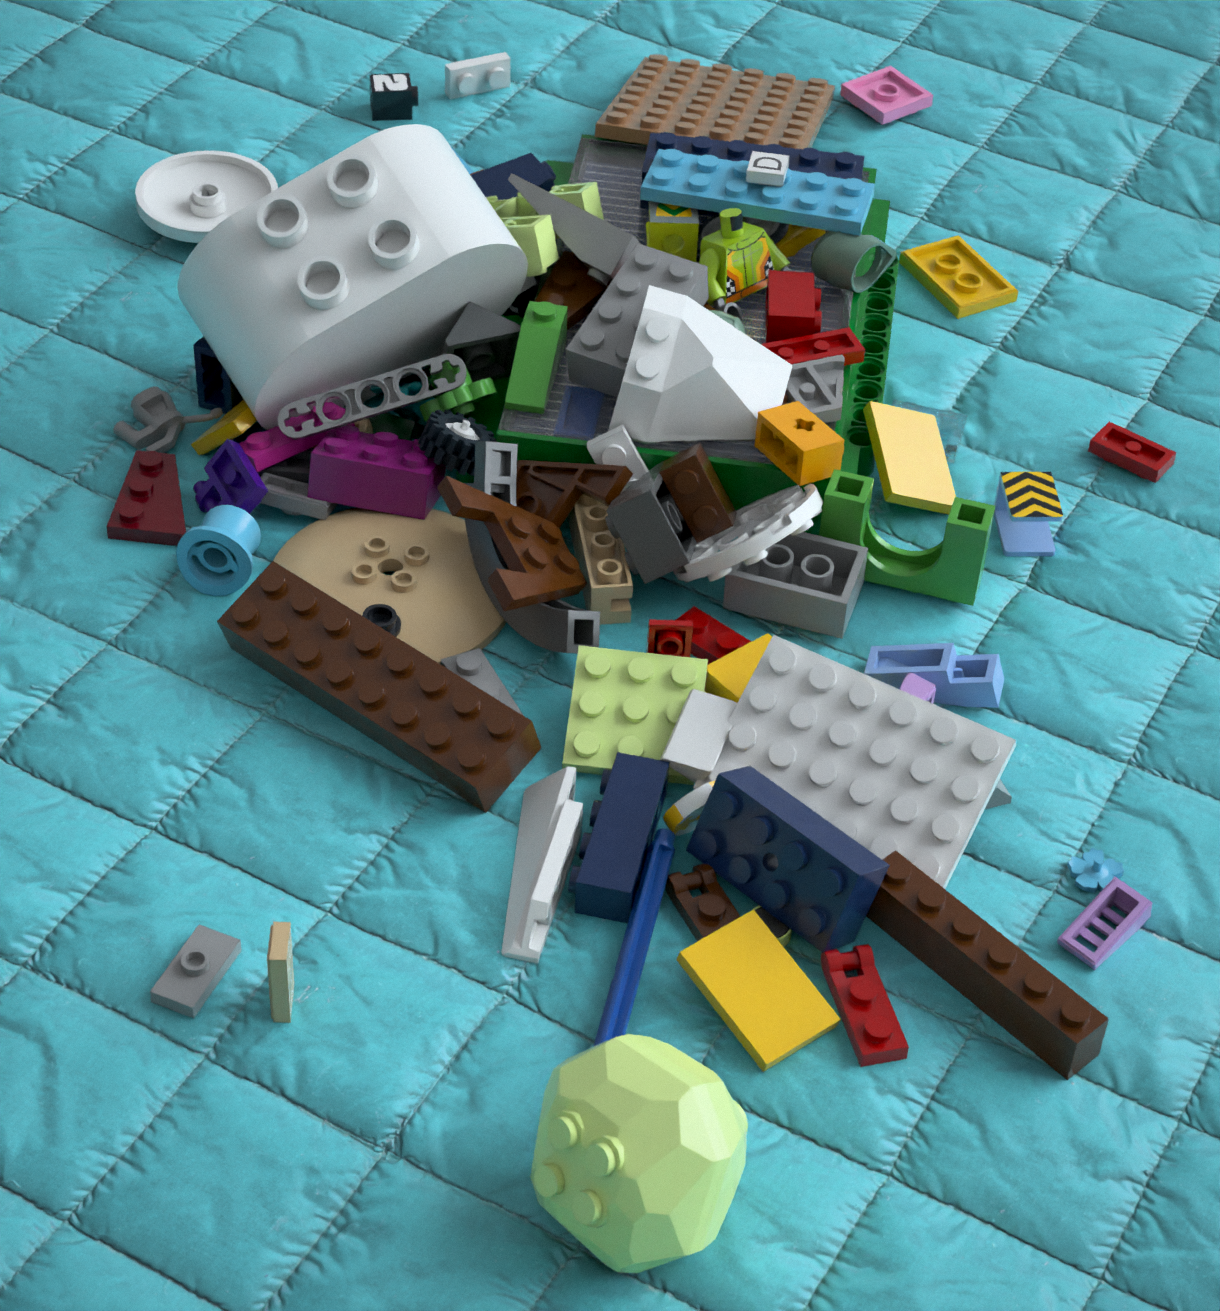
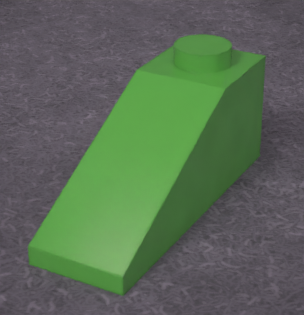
(537, 357)

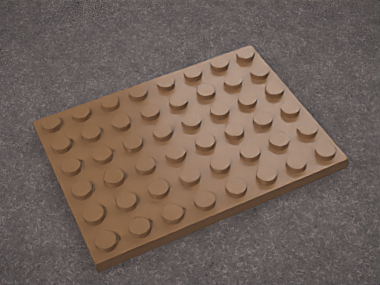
(716, 104)

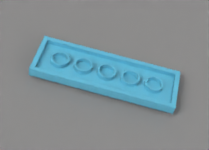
(721, 184)

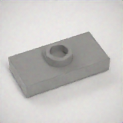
(292, 497)
(195, 971)

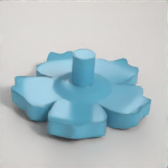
(1092, 871)

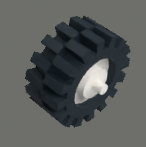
(452, 440)

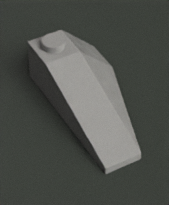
(594, 241)

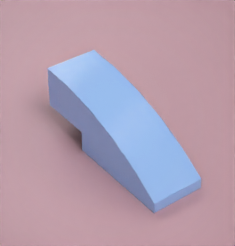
(958, 678)

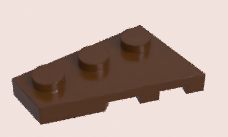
(571, 287)

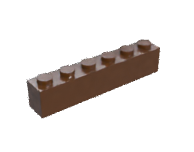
(987, 968)

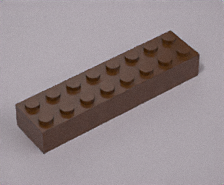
(381, 686)

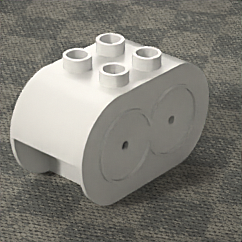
(349, 270)

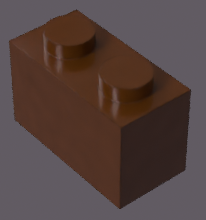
(698, 493)

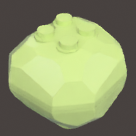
(638, 1152)

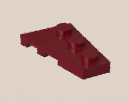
(149, 502)

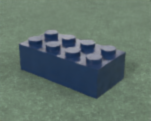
(787, 858)

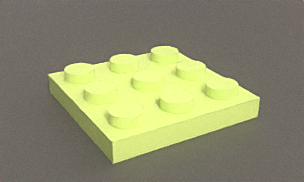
(626, 706)

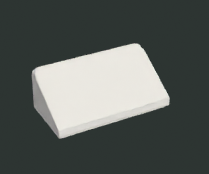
(699, 735)

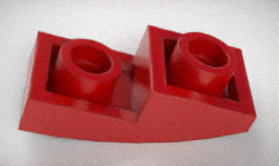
(669, 637)

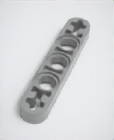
(351, 396)

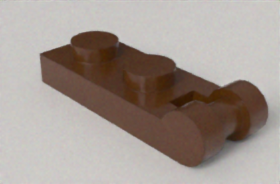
(704, 912)

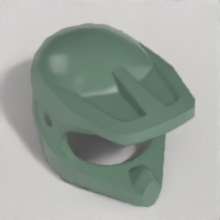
(839, 254)

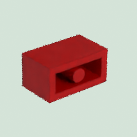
(791, 305)

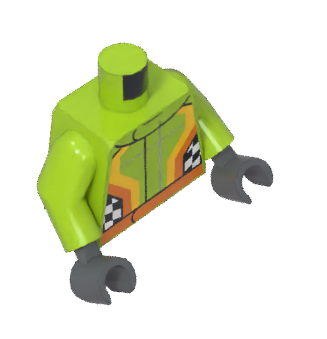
(738, 261)

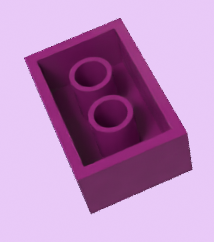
(374, 473)

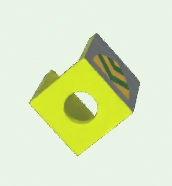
(673, 229)

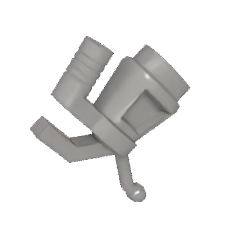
(162, 421)

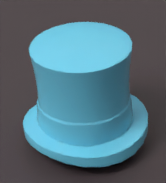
(220, 551)

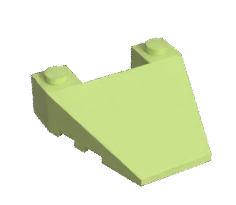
(535, 231)

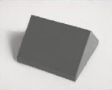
(483, 343)

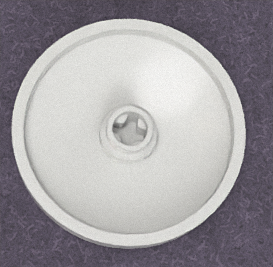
(198, 191)

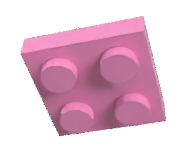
(886, 95)

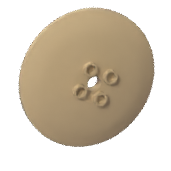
(433, 581)

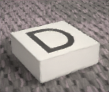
(767, 168)

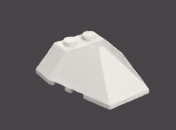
(694, 376)

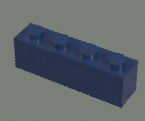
(620, 837)

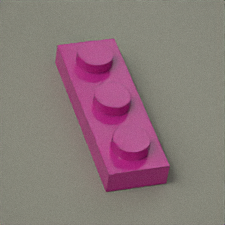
(273, 446)

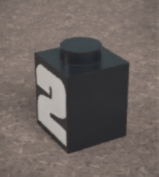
(392, 96)

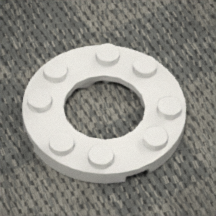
(780, 515)

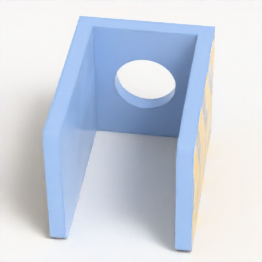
(1023, 510)

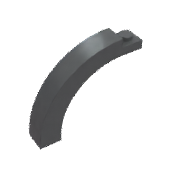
(546, 624)

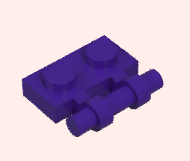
(231, 478)

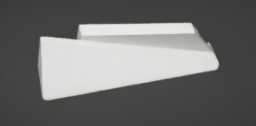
(543, 856)

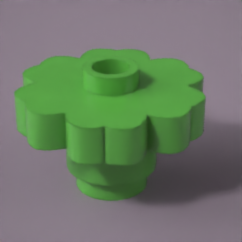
(459, 399)

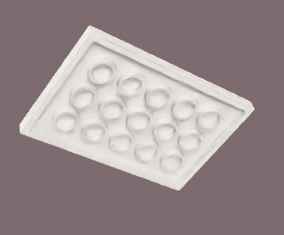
(866, 756)

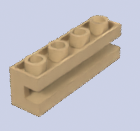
(601, 562)

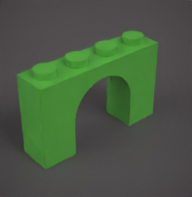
(945, 571)

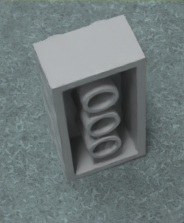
(604, 341)

